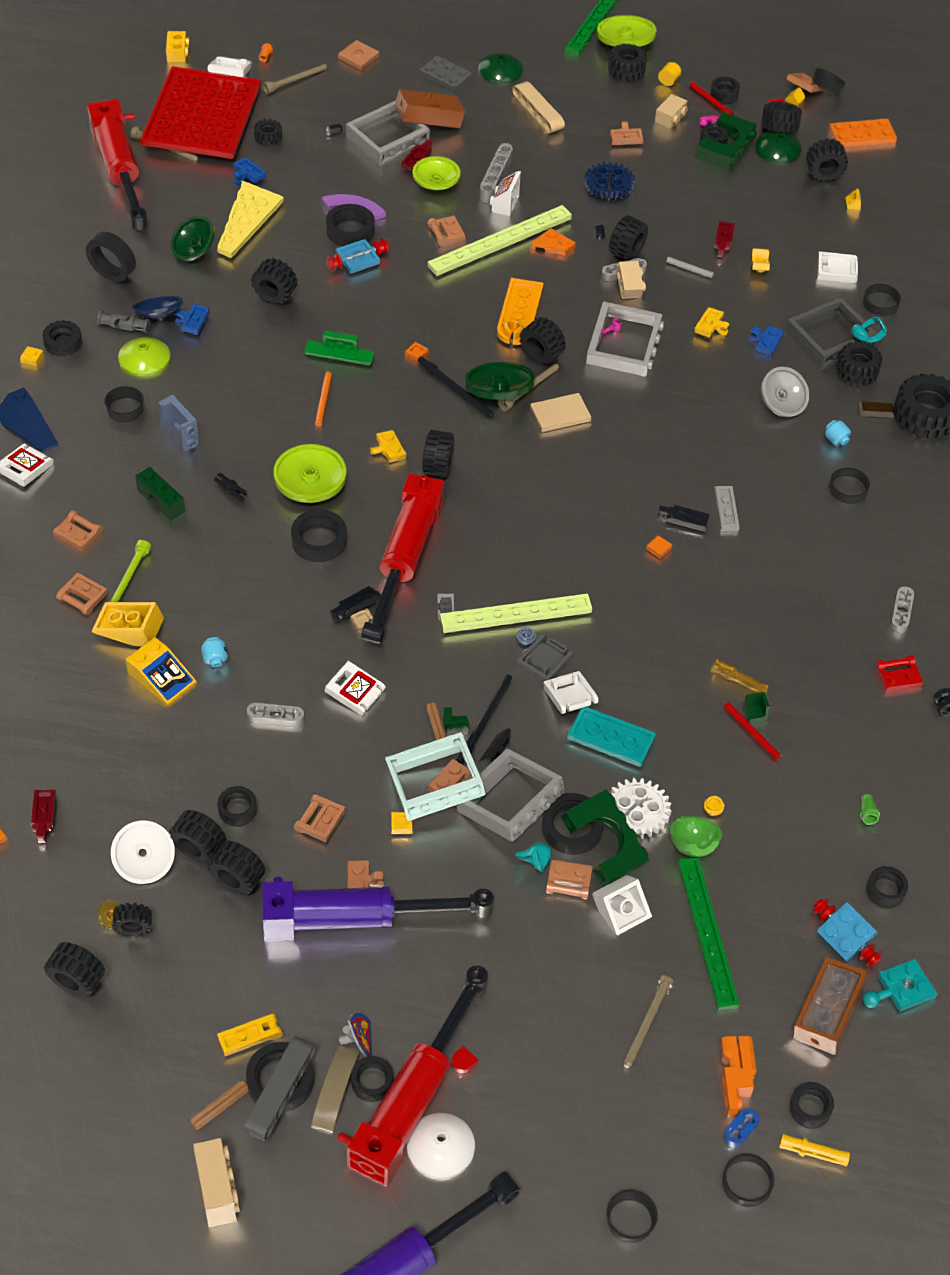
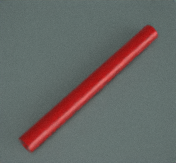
(711, 99)
(752, 731)

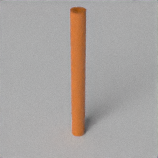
(323, 399)

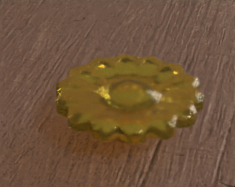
(105, 913)

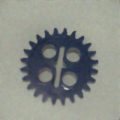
(621, 181)

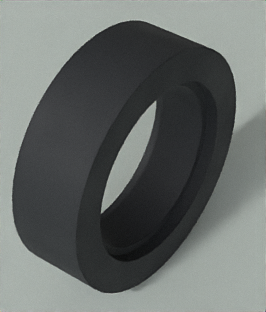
(349, 211)
(118, 248)
(319, 517)
(565, 844)
(267, 1054)

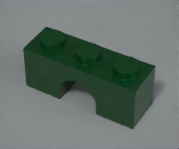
(153, 485)

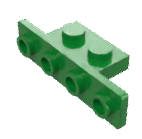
(339, 347)

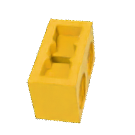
(177, 46)

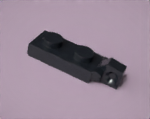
(684, 517)
(355, 603)

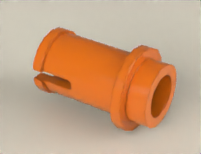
(267, 49)

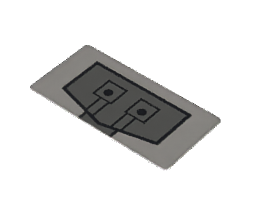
(445, 603)

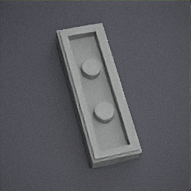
(726, 508)

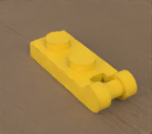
(249, 1034)

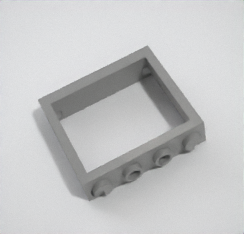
(393, 149)
(618, 362)
(528, 814)

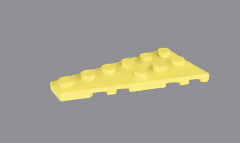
(247, 216)

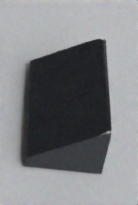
(496, 747)

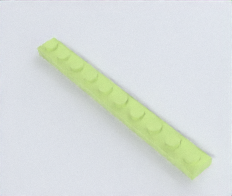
(499, 240)

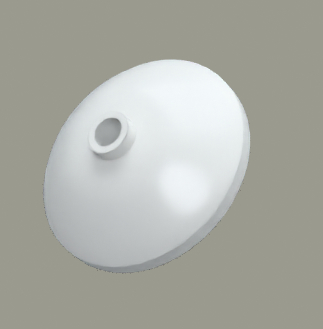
(145, 836)
(442, 1158)

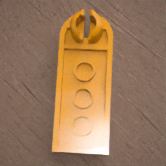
(518, 309)

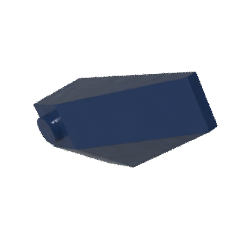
(23, 417)

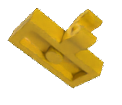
(710, 321)

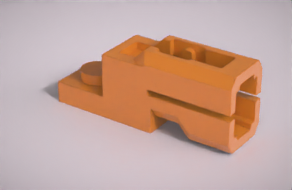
(739, 1073)

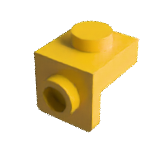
(760, 260)

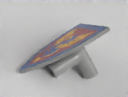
(358, 1031)

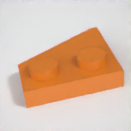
(554, 243)

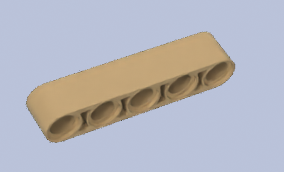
(538, 107)

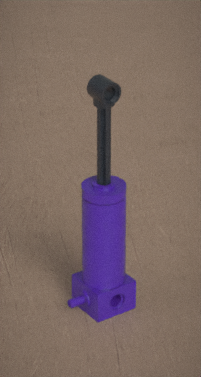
(349, 908)
(412, 1252)

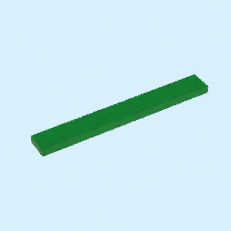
(589, 27)
(708, 934)

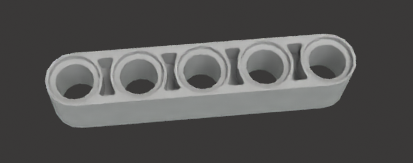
(496, 172)

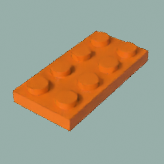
(863, 132)

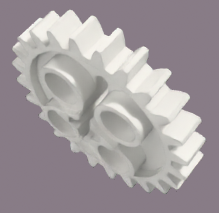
(640, 807)

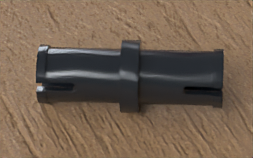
(230, 486)

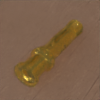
(731, 673)

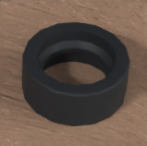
(725, 96)
(232, 793)
(892, 874)
(368, 1063)
(818, 1090)

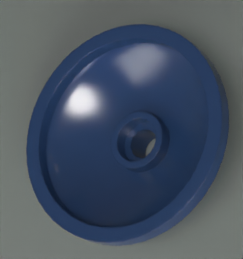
(157, 307)

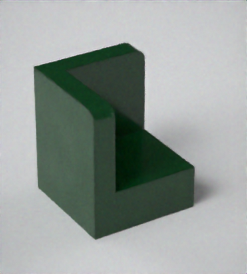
(756, 707)
(454, 724)

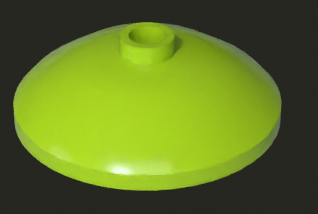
(436, 173)
(144, 356)

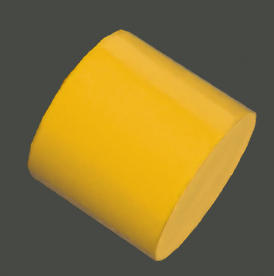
(669, 74)

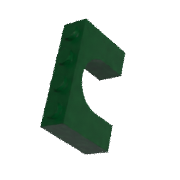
(727, 154)
(603, 809)

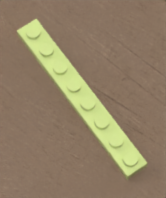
(515, 613)

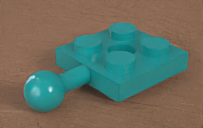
(902, 997)

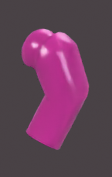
(704, 120)

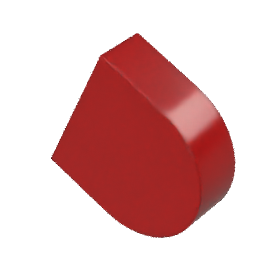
(463, 1060)

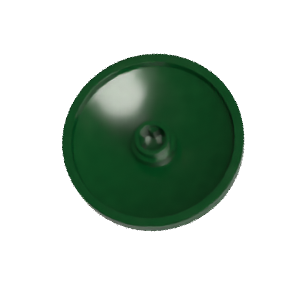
(499, 380)

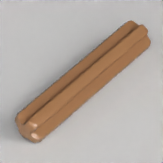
(436, 721)
(219, 1105)

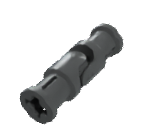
(123, 322)

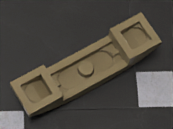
(334, 1088)

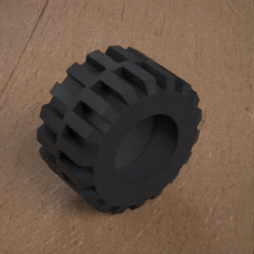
(627, 62)
(781, 117)
(829, 169)
(628, 238)
(274, 281)
(542, 340)
(859, 363)
(438, 453)
(197, 835)
(236, 867)
(74, 969)

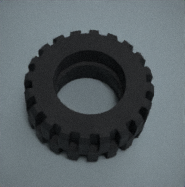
(920, 419)

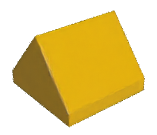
(795, 97)
(853, 200)

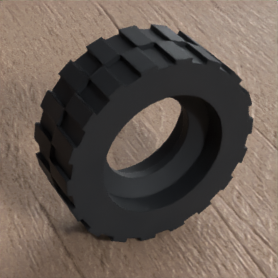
(62, 328)

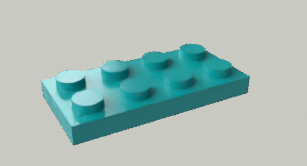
(611, 736)

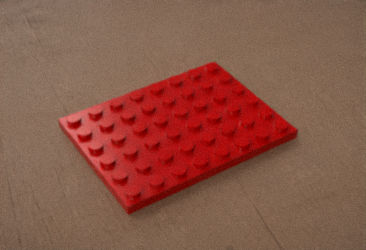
(201, 112)

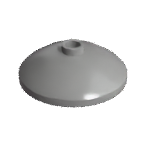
(790, 386)

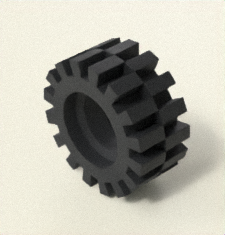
(268, 132)
(715, 133)
(132, 919)

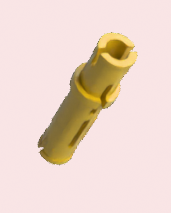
(815, 1150)

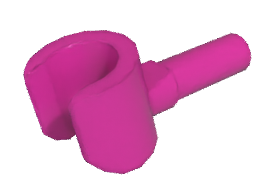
(615, 326)

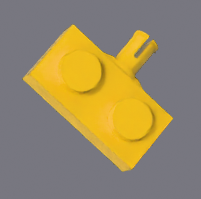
(389, 446)

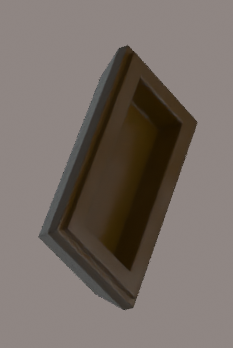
(876, 409)

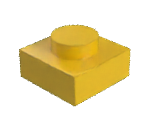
(31, 356)
(400, 824)

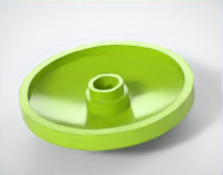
(626, 30)
(310, 473)

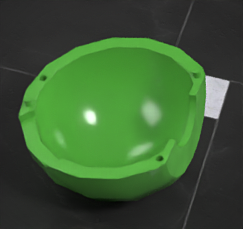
(695, 836)

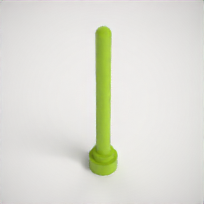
(141, 549)

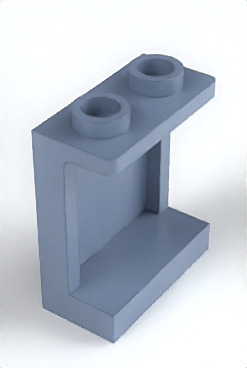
(175, 415)

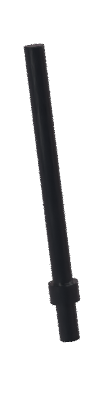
(433, 369)
(486, 715)

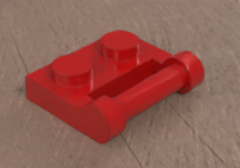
(901, 678)

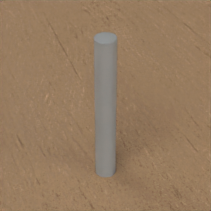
(689, 267)

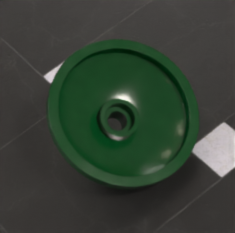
(500, 68)
(778, 147)
(192, 238)

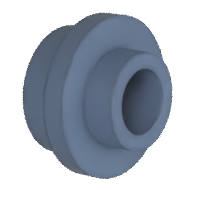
(526, 636)

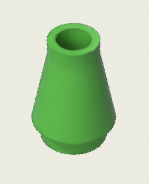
(869, 812)

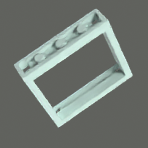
(441, 798)

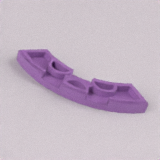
(338, 199)

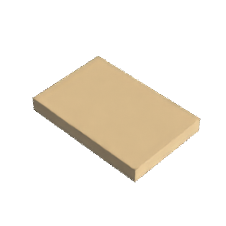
(560, 412)

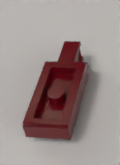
(417, 153)
(724, 237)
(43, 813)

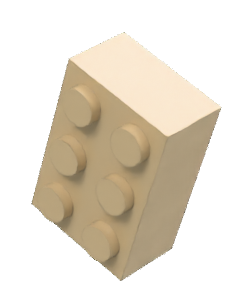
(216, 1182)

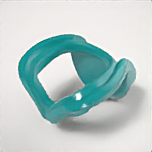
(860, 333)
(537, 854)

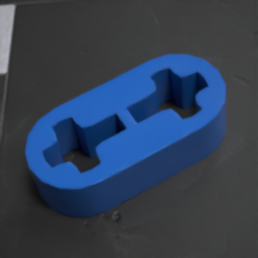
(745, 1131)

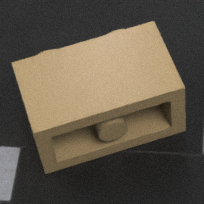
(671, 111)
(630, 280)

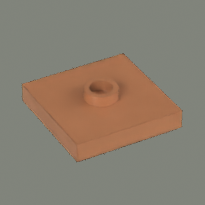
(358, 55)
(804, 82)

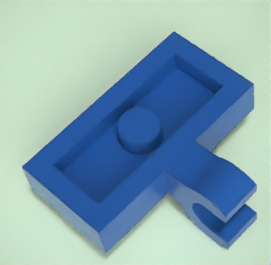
(249, 170)
(193, 319)
(768, 340)

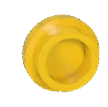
(714, 805)

